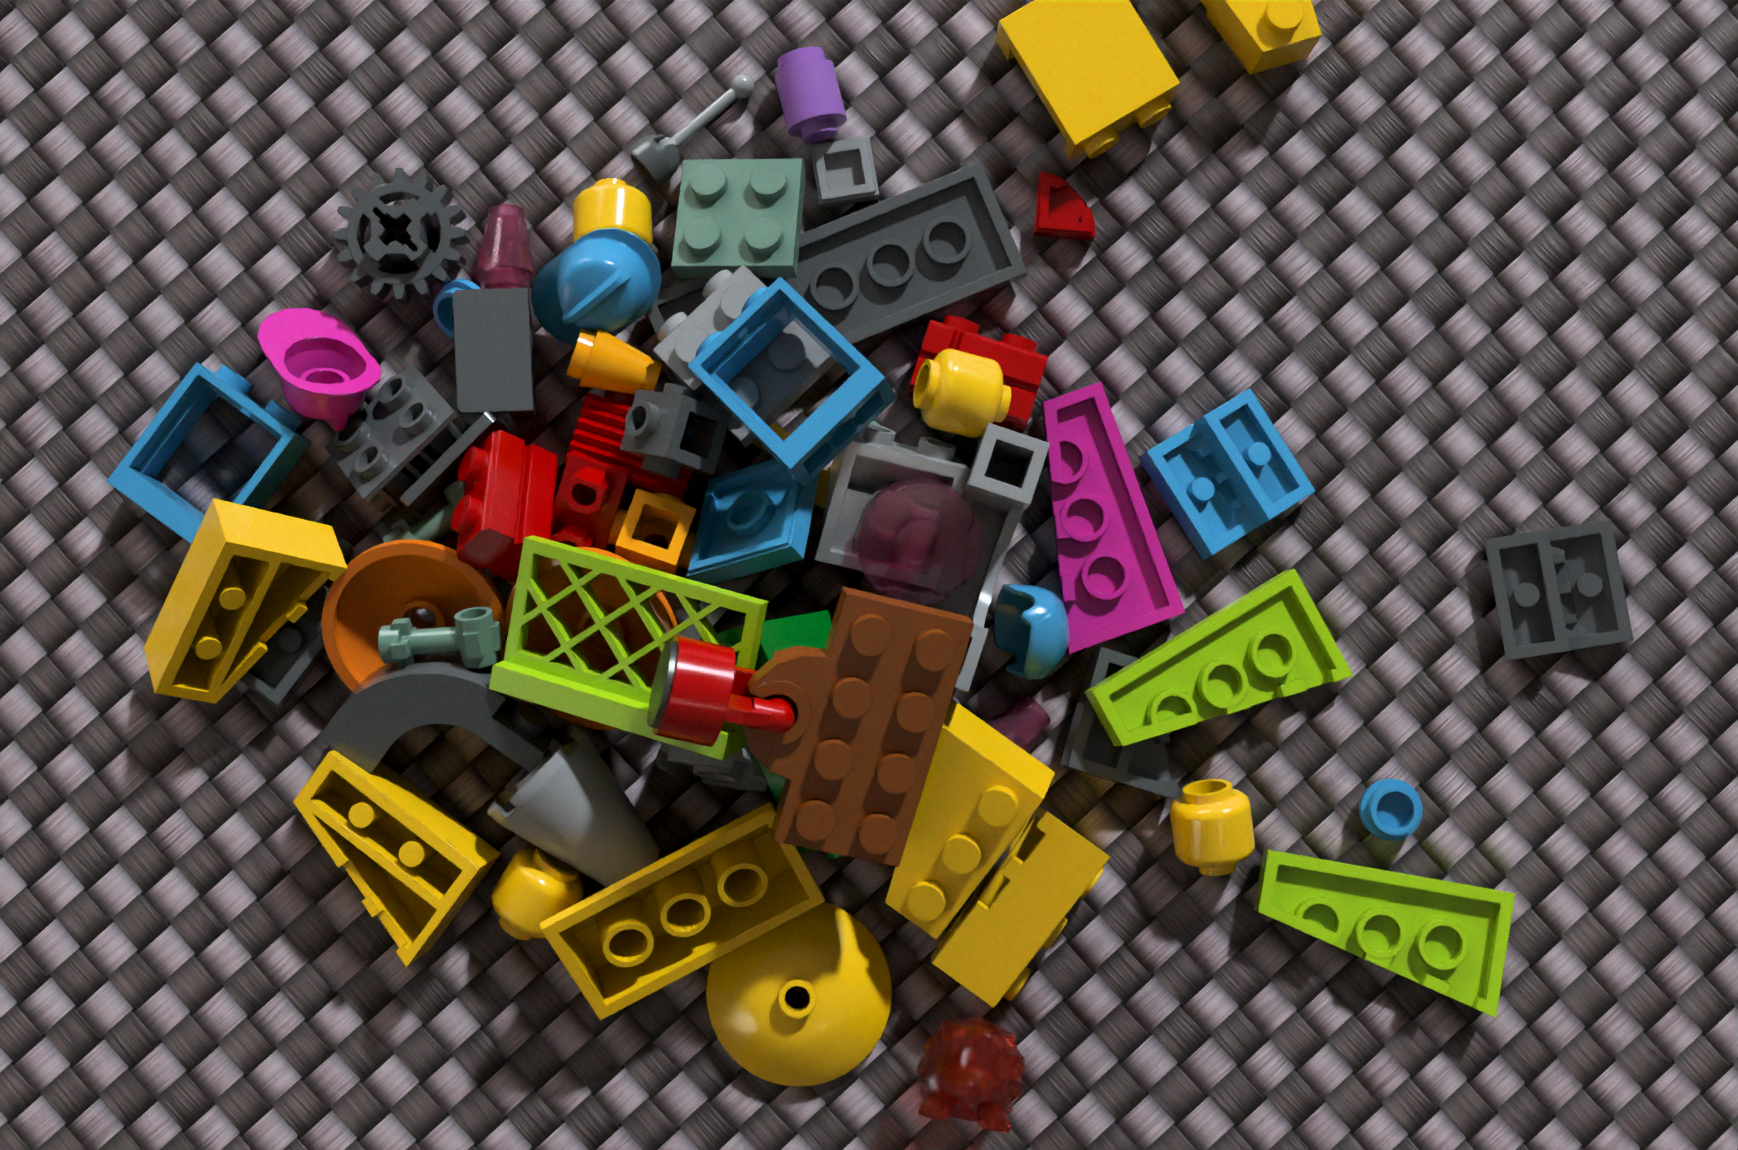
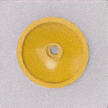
(847, 1008)

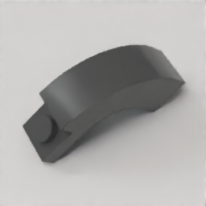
(434, 692)

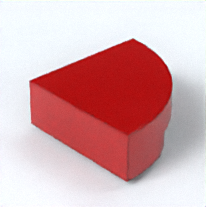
(1061, 211)

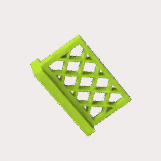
(603, 695)

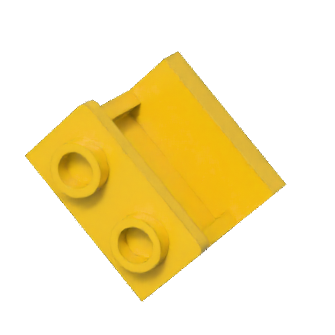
(1090, 68)

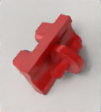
(588, 501)

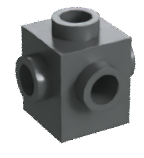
(674, 431)

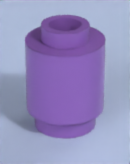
(809, 95)

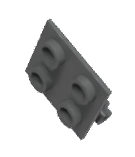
(391, 434)

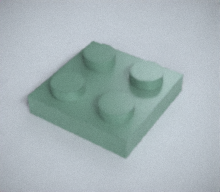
(739, 216)

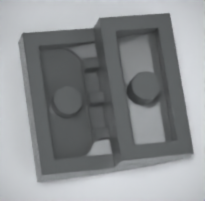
(1558, 589)

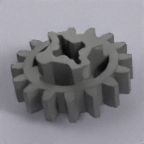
(384, 252)

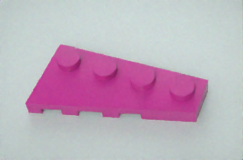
(1104, 536)

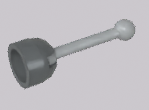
(659, 156)

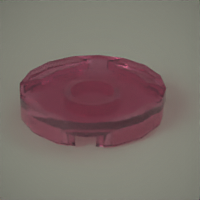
(918, 541)

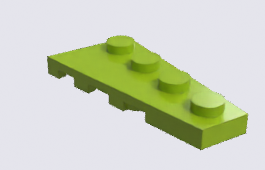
(1236, 658)
(1410, 924)

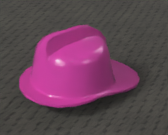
(318, 364)

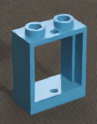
(832, 423)
(172, 424)

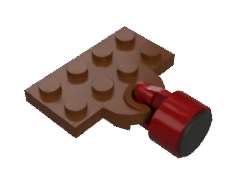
(838, 722)

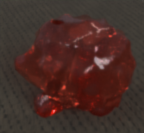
(971, 1073)

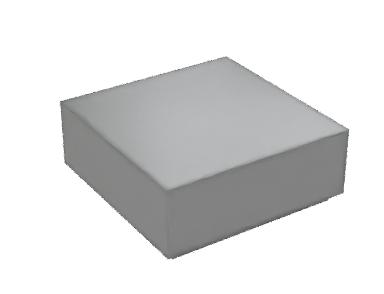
(844, 172)

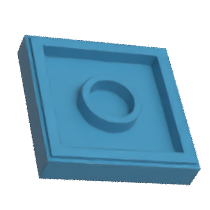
(751, 523)

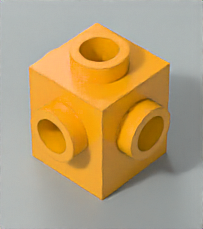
(655, 519)

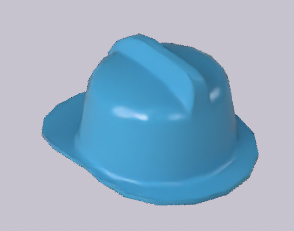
(595, 284)

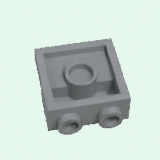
(770, 379)
(866, 468)

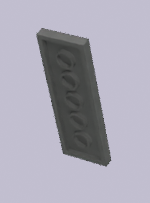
(893, 260)

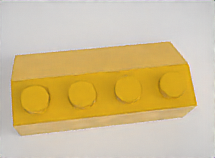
(682, 912)

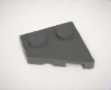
(1091, 751)

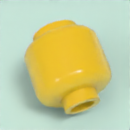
(612, 205)
(961, 393)
(1212, 826)
(534, 890)

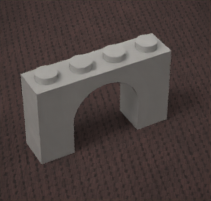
(999, 491)

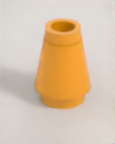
(611, 364)

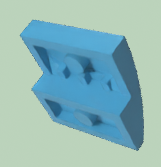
(1226, 474)

